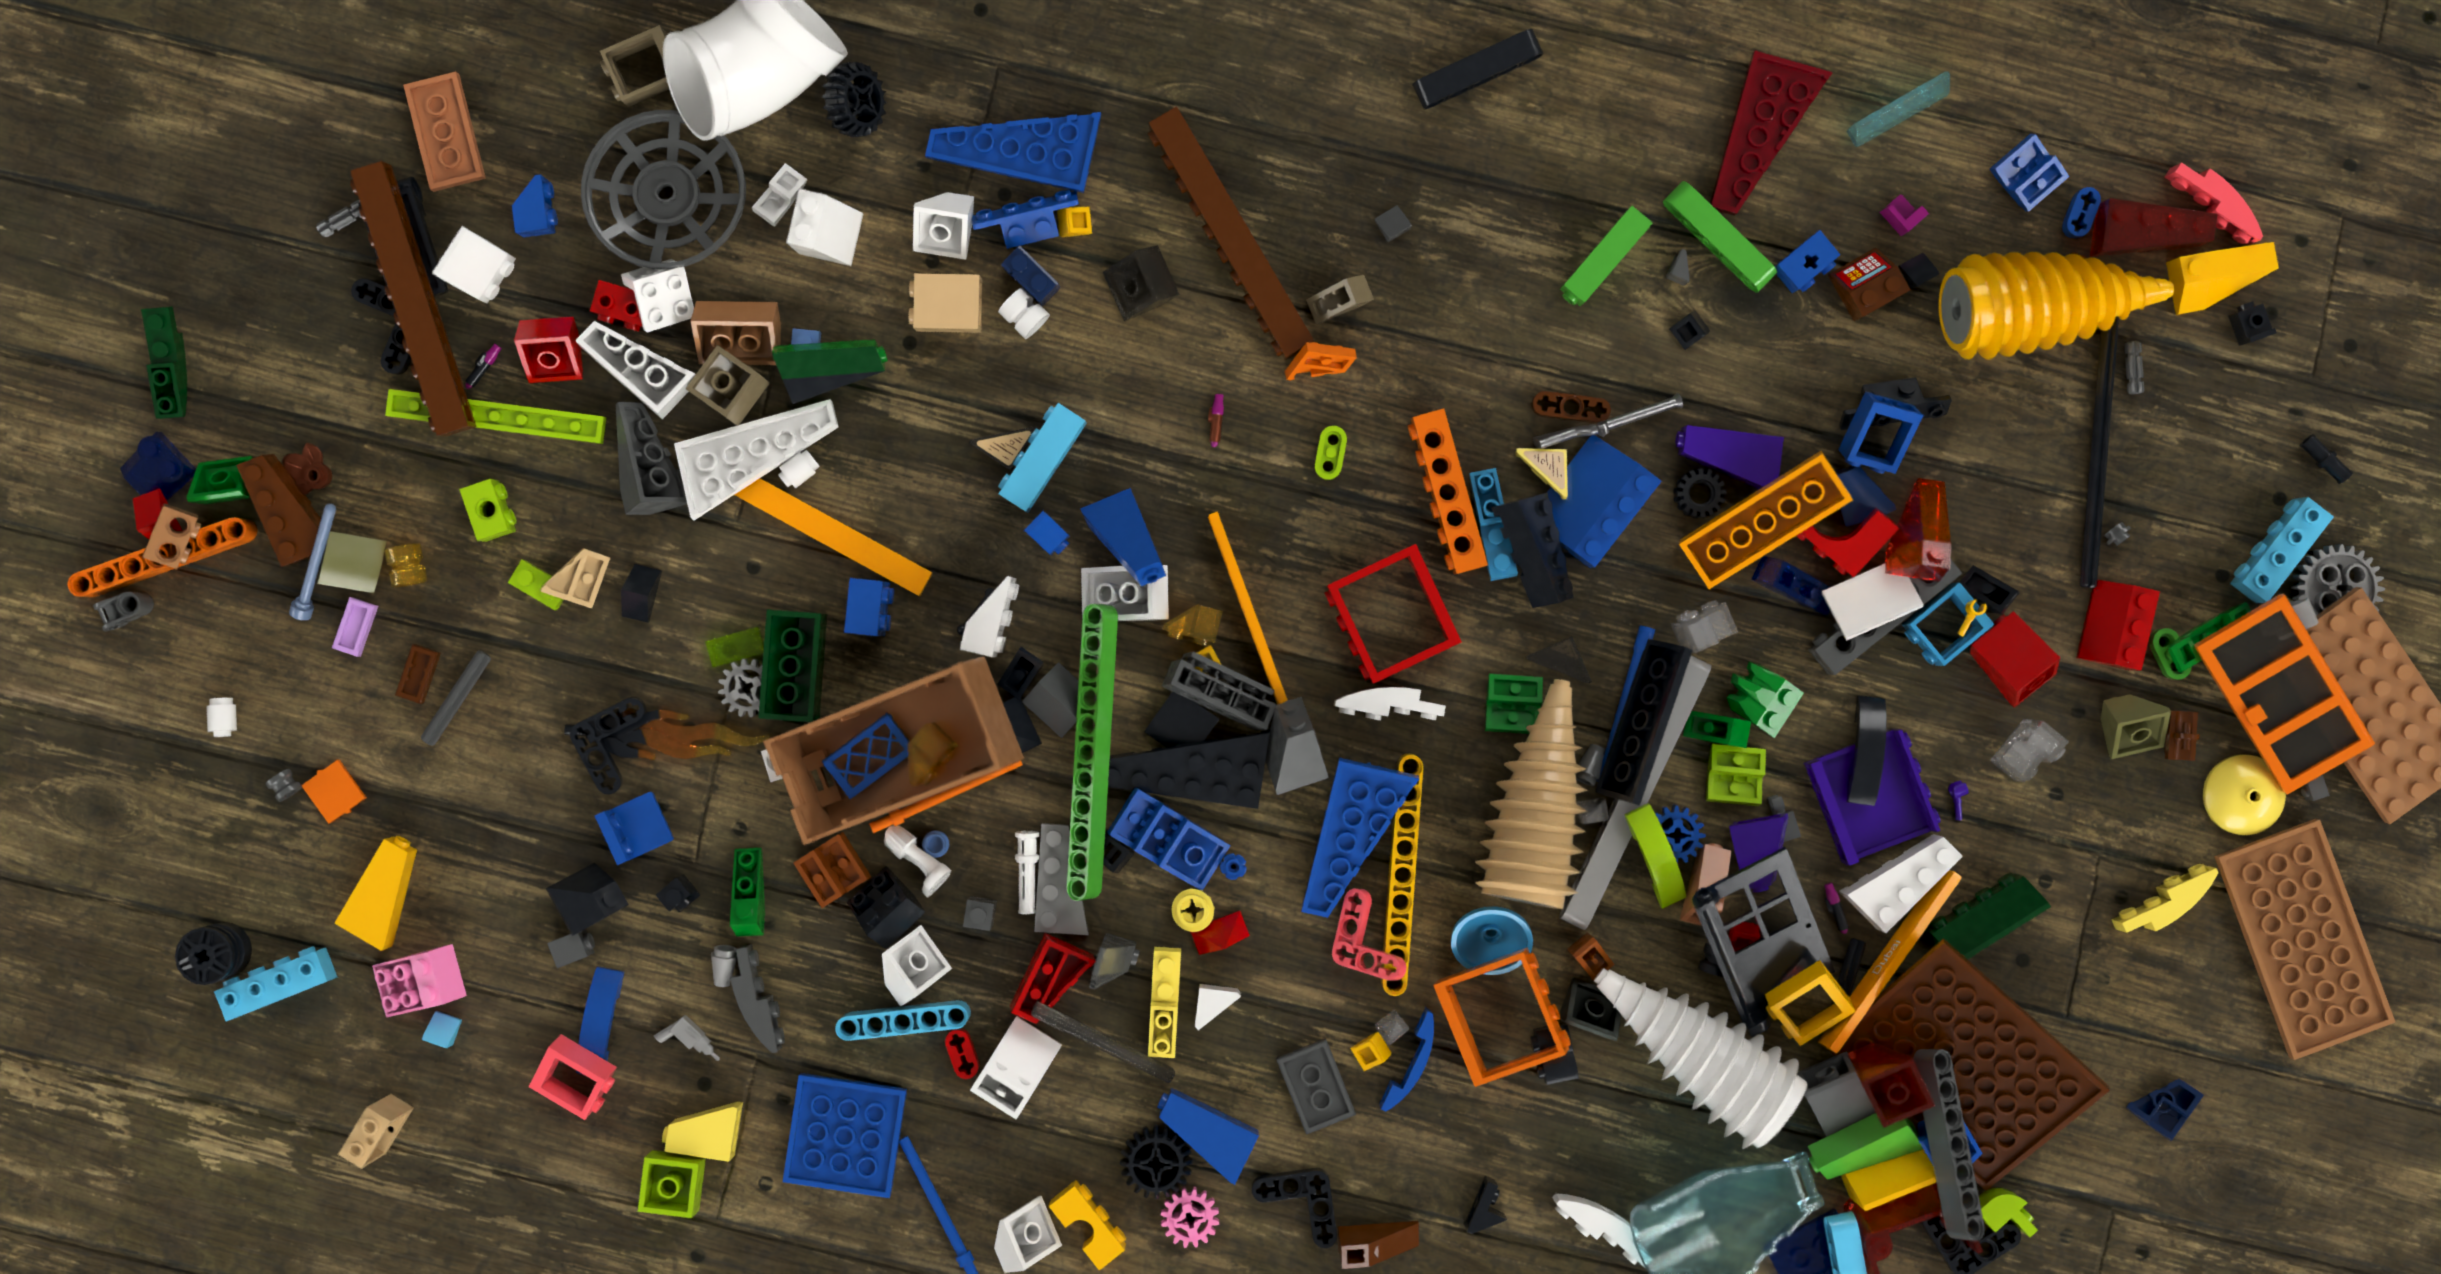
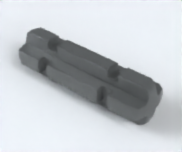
(339, 220)
(2134, 367)

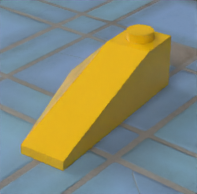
(2214, 275)

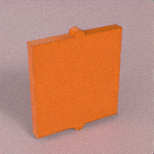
(334, 791)

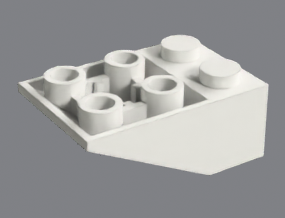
(986, 626)
(1016, 1067)

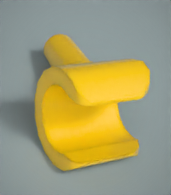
(1971, 613)

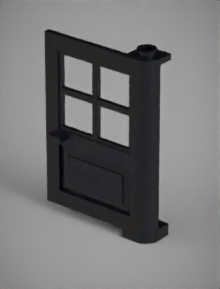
(1774, 957)

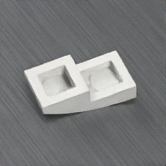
(780, 195)

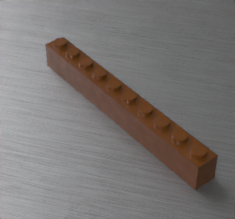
(1230, 233)
(412, 298)

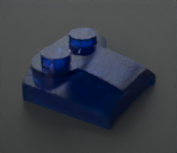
(157, 466)

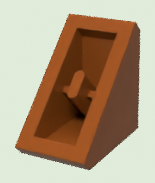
(1590, 955)

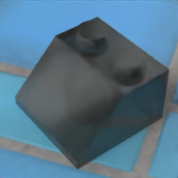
(1140, 282)

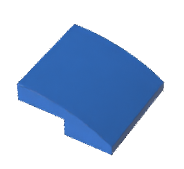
(2029, 172)

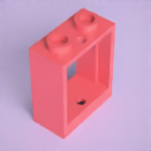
(581, 1060)

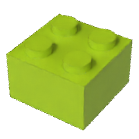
(671, 1184)

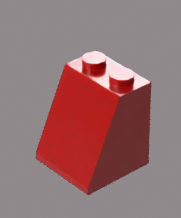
(2014, 658)

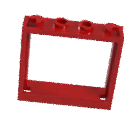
(1356, 644)

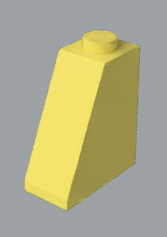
(705, 1133)

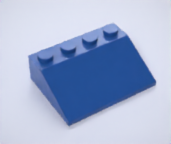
(1601, 499)

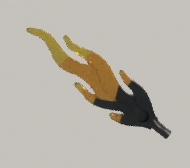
(666, 737)

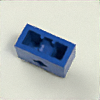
(1818, 251)

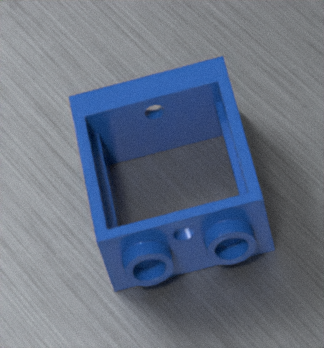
(1861, 422)

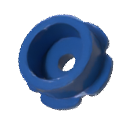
(1240, 869)

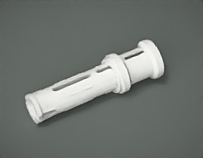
(1027, 857)

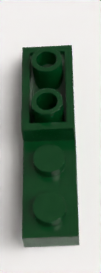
(168, 362)

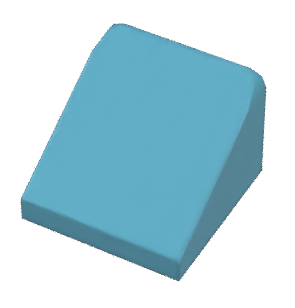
(442, 1030)

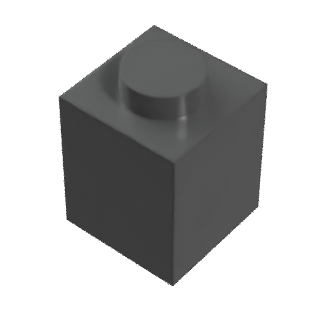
(980, 913)
(571, 948)

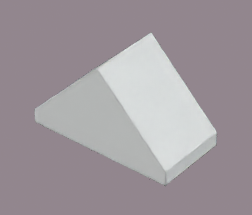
(1213, 1001)

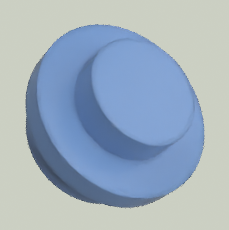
(935, 843)

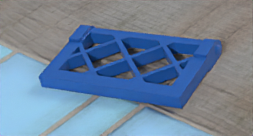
(847, 749)

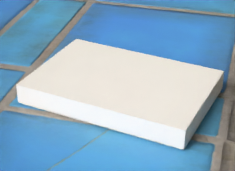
(1871, 601)

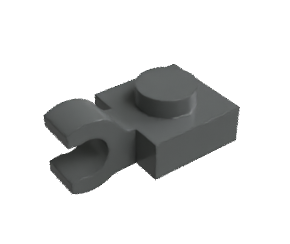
(1777, 807)

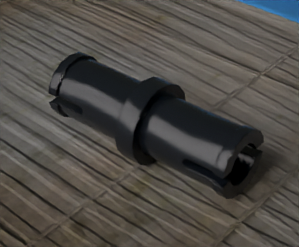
(2326, 459)

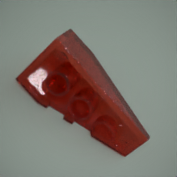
(1923, 539)

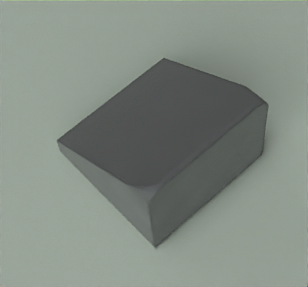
(1393, 223)
(1679, 269)

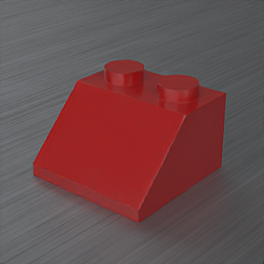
(549, 349)

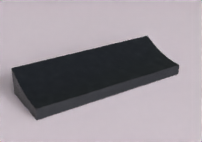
(1643, 721)

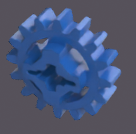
(1675, 823)

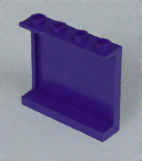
(1900, 807)

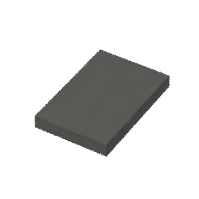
(1316, 1086)

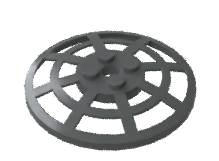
(649, 185)

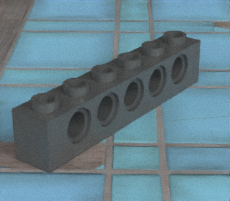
(1834, 660)

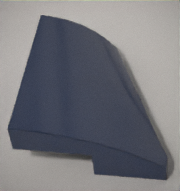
(1865, 496)
(2167, 1108)

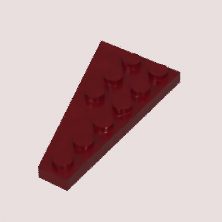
(1768, 111)

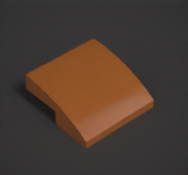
(832, 869)

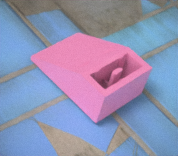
(419, 981)

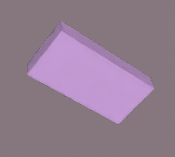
(355, 627)

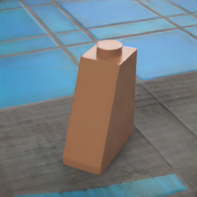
(1709, 867)

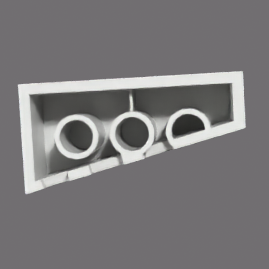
(647, 375)
(1901, 882)

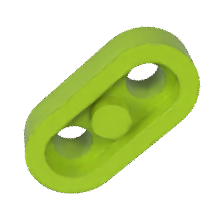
(1330, 453)

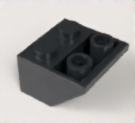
(885, 908)

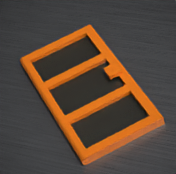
(2284, 694)

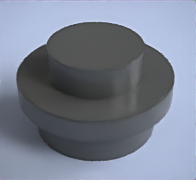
(2118, 534)

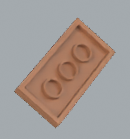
(444, 131)

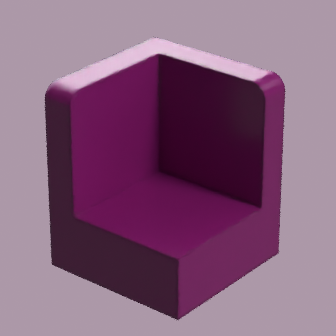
(1902, 215)

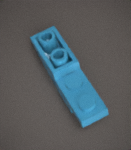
(1485, 495)

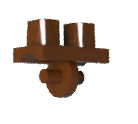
(2181, 736)

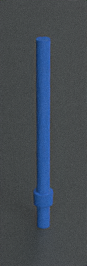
(964, 1257)

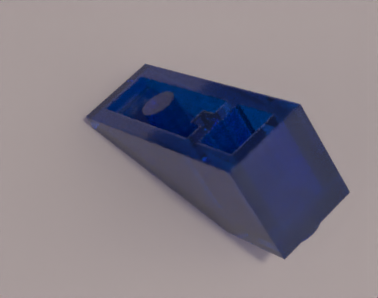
(1791, 583)

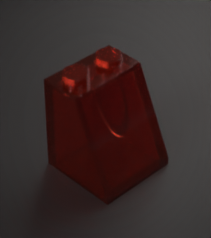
(1891, 1083)

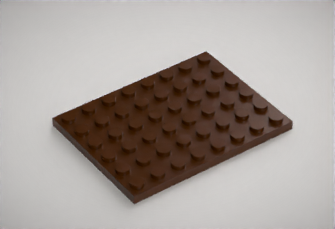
(2008, 1070)

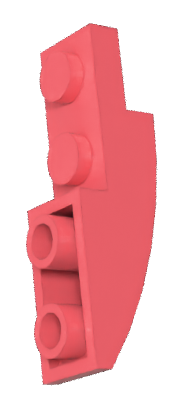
(2214, 191)

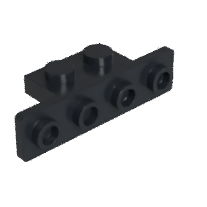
(1905, 391)

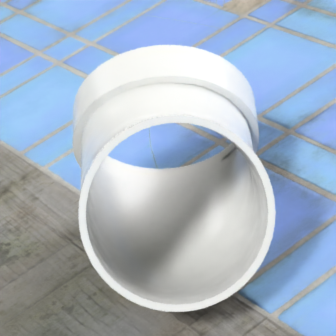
(747, 63)

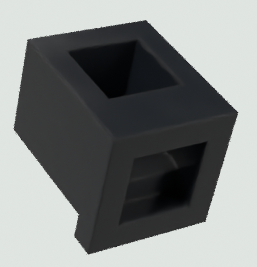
(2249, 331)
(678, 894)

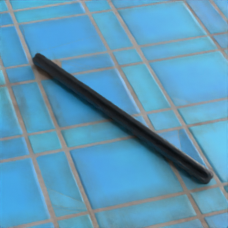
(2099, 456)

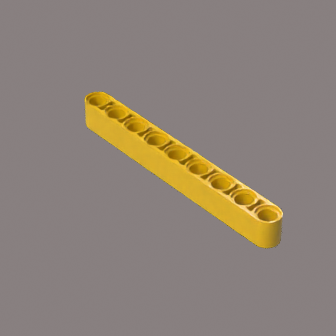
(1405, 887)

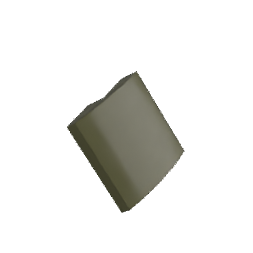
(351, 562)

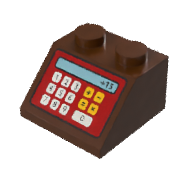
(1868, 283)

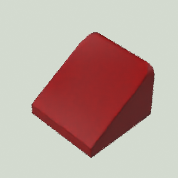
(1743, 935)

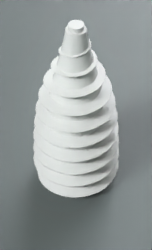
(1710, 1060)

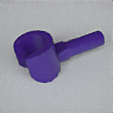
(1956, 791)

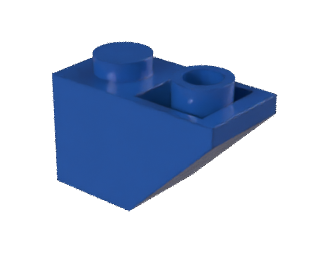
(534, 210)

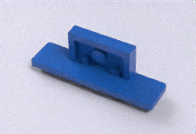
(1027, 221)

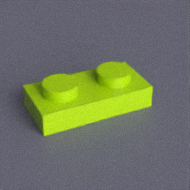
(530, 580)

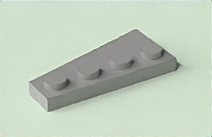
(1054, 907)

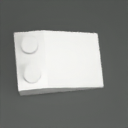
(475, 265)
(1118, 588)

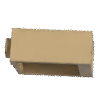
(371, 1134)

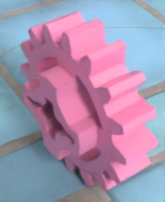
(1200, 1215)

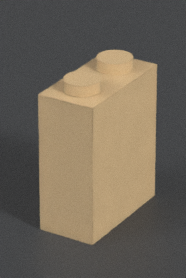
(946, 303)

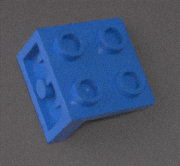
(634, 828)

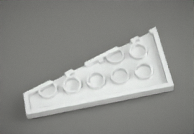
(735, 457)

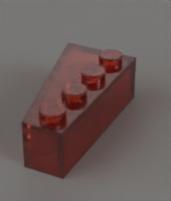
(2145, 227)

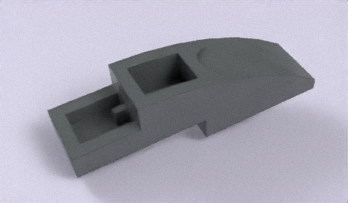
(758, 1010)

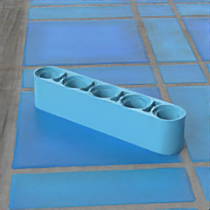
(893, 1028)
(1844, 1244)

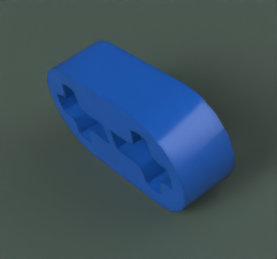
(2087, 215)

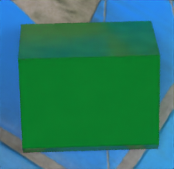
(218, 482)

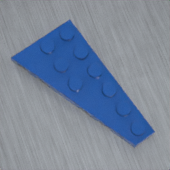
(1355, 818)

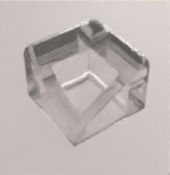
(1596, 811)
(1392, 1027)

